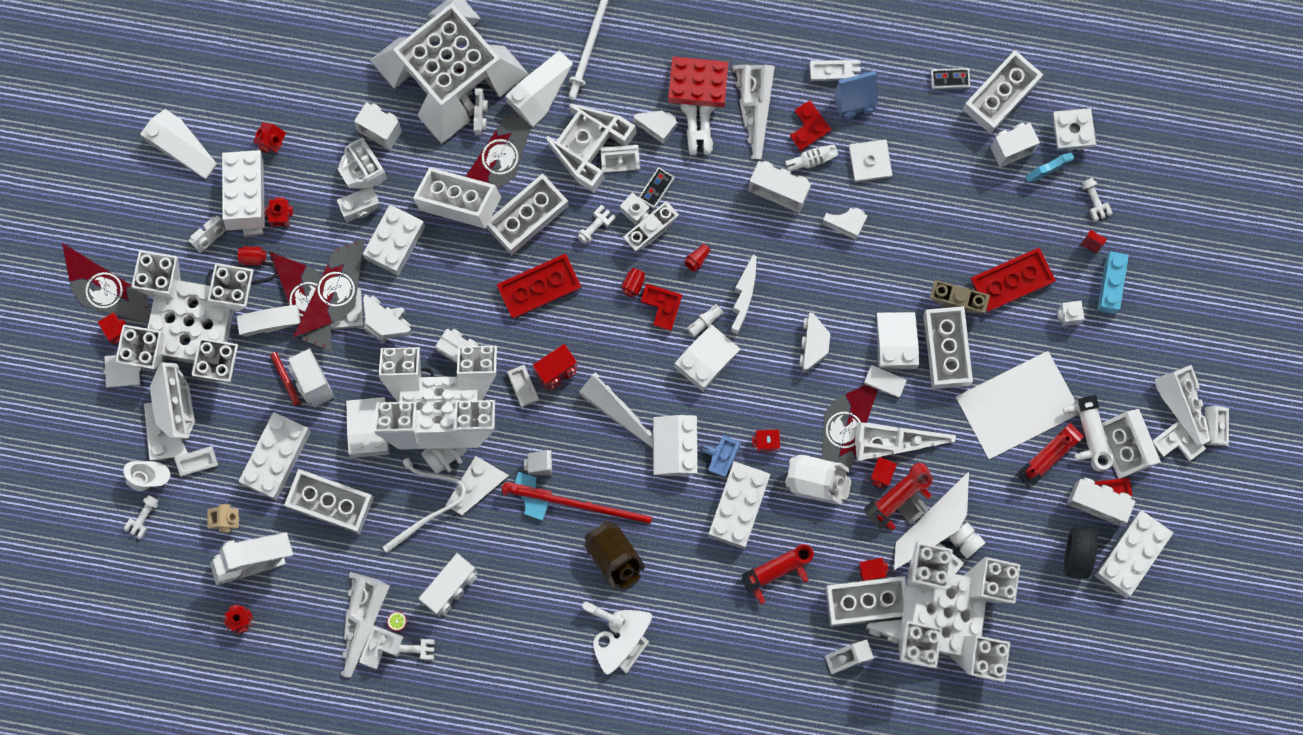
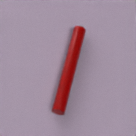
(285, 379)

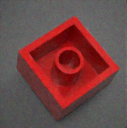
(555, 367)

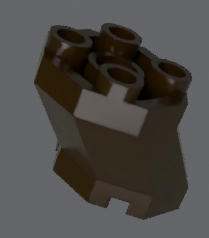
(614, 555)

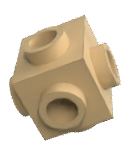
(223, 518)

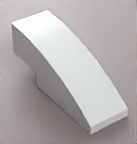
(268, 320)

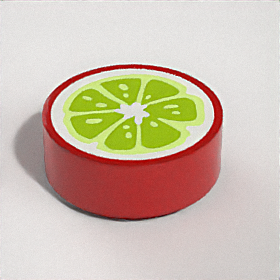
(397, 621)

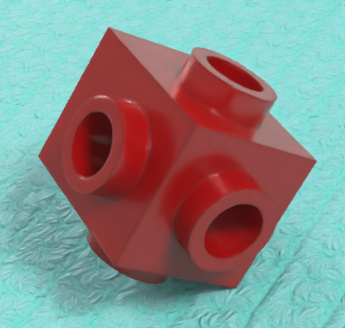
(269, 137)
(279, 212)
(245, 620)

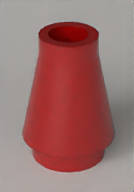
(696, 259)

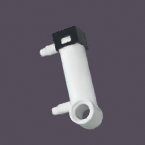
(1093, 430)

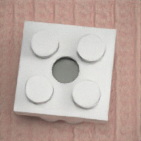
(1074, 129)

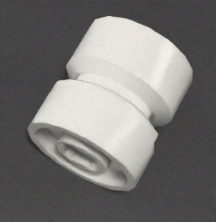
(967, 540)

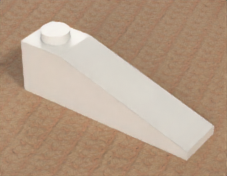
(175, 139)

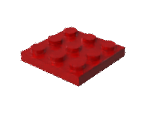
(698, 82)

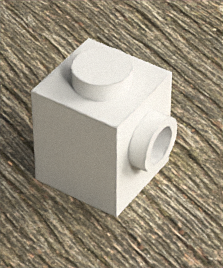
(634, 209)
(1070, 313)

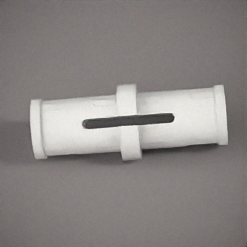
(705, 320)

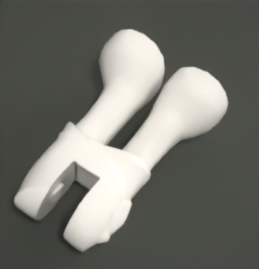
(703, 134)

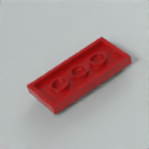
(1014, 279)
(539, 286)

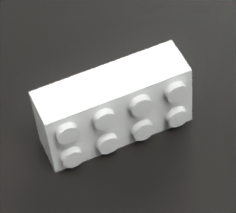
(1002, 92)
(243, 190)
(457, 197)
(527, 214)
(948, 347)
(310, 378)
(274, 456)
(329, 501)
(739, 505)
(1133, 554)
(866, 601)

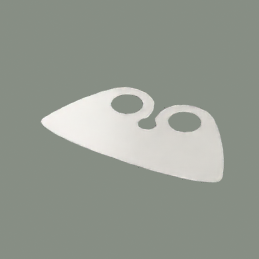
(630, 633)

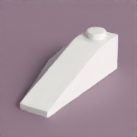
(537, 91)
(1180, 394)

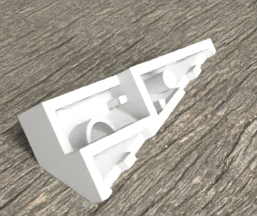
(755, 92)
(605, 400)
(881, 440)
(365, 602)

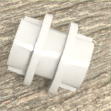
(441, 458)

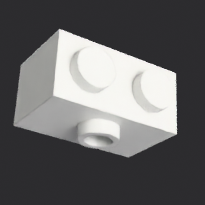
(359, 204)

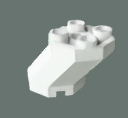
(818, 479)

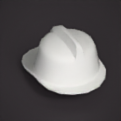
(145, 474)

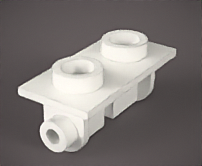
(202, 239)

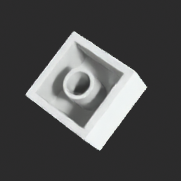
(378, 125)
(1014, 144)

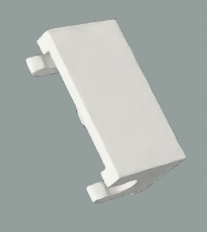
(620, 158)

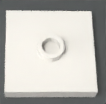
(870, 160)

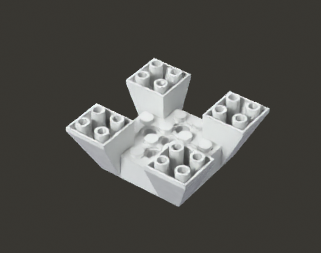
(413, 56)
(208, 349)
(436, 409)
(954, 621)

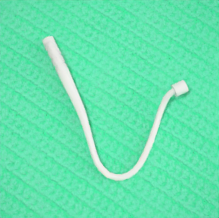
(405, 534)

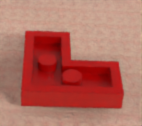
(814, 126)
(666, 302)

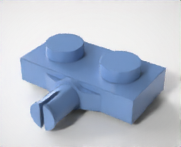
(723, 456)

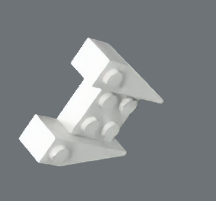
(584, 140)
(250, 557)

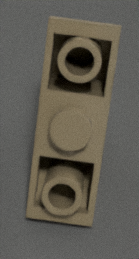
(956, 296)

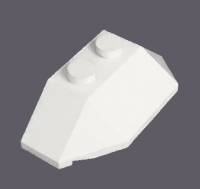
(360, 166)
(172, 401)

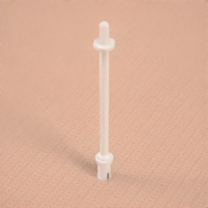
(577, 80)

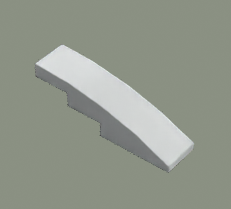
(745, 289)

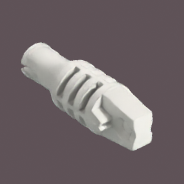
(813, 157)

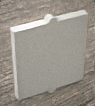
(120, 374)

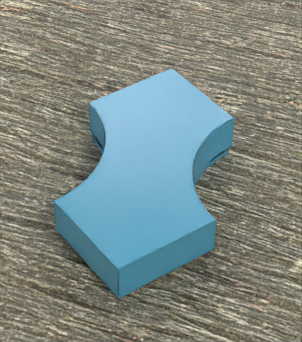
(1050, 167)
(533, 507)

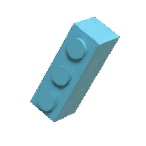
(1112, 282)

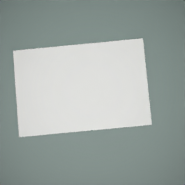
(1017, 404)

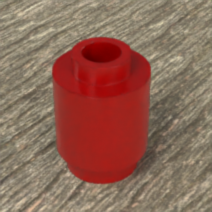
(251, 255)
(633, 282)

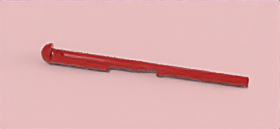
(545, 495)

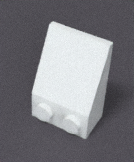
(897, 341)
(706, 358)
(360, 429)

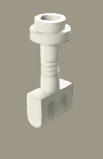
(1089, 185)
(585, 235)
(138, 524)
(616, 620)
(422, 649)

